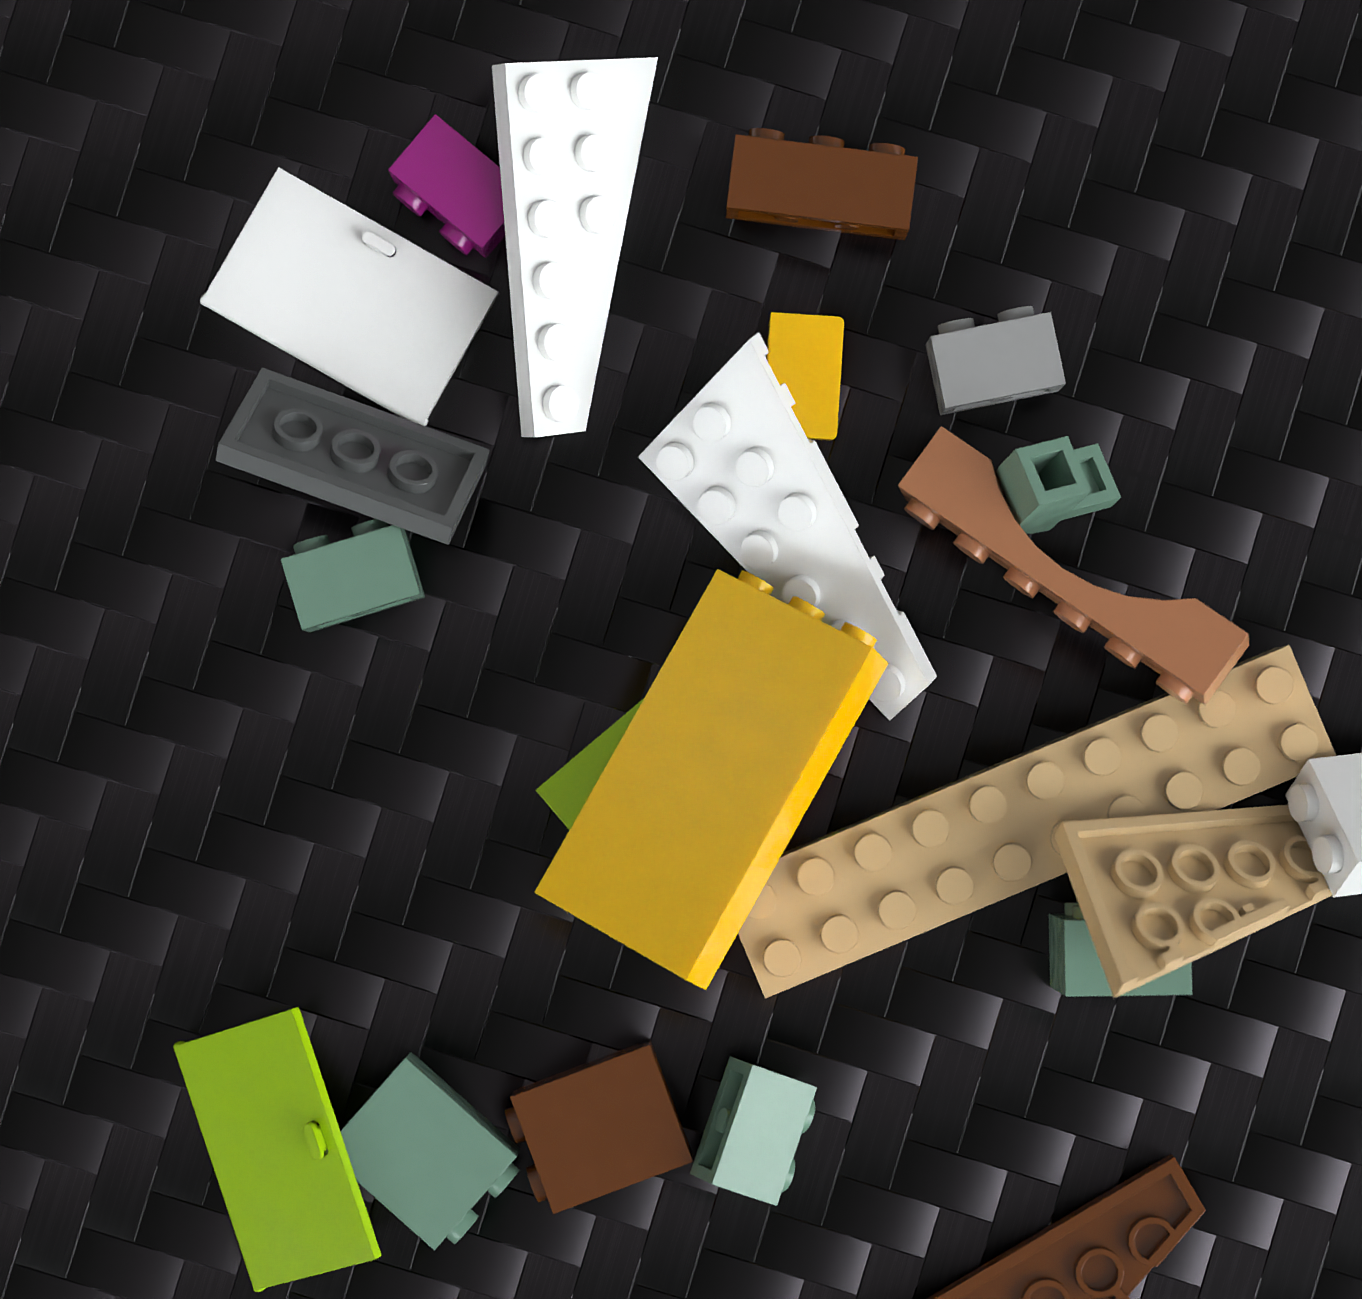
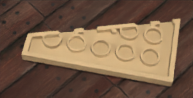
(1184, 884)

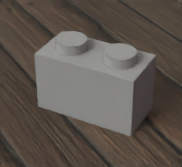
(994, 360)

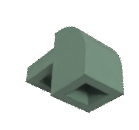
(1055, 483)

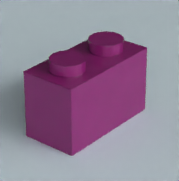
(453, 183)

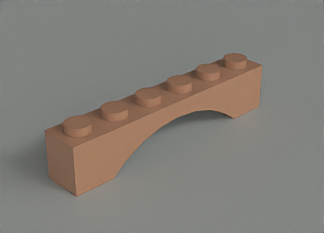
(1176, 638)

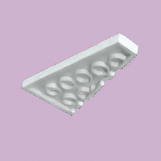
(567, 186)
(778, 511)

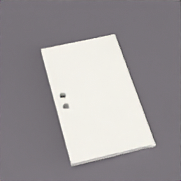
(327, 293)

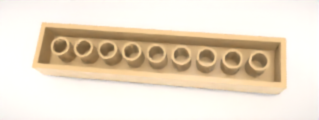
(998, 825)

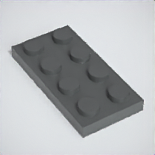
(353, 455)

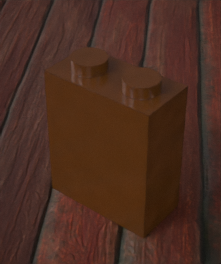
(598, 1127)

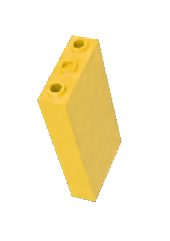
(713, 775)

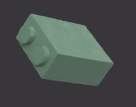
(427, 1153)

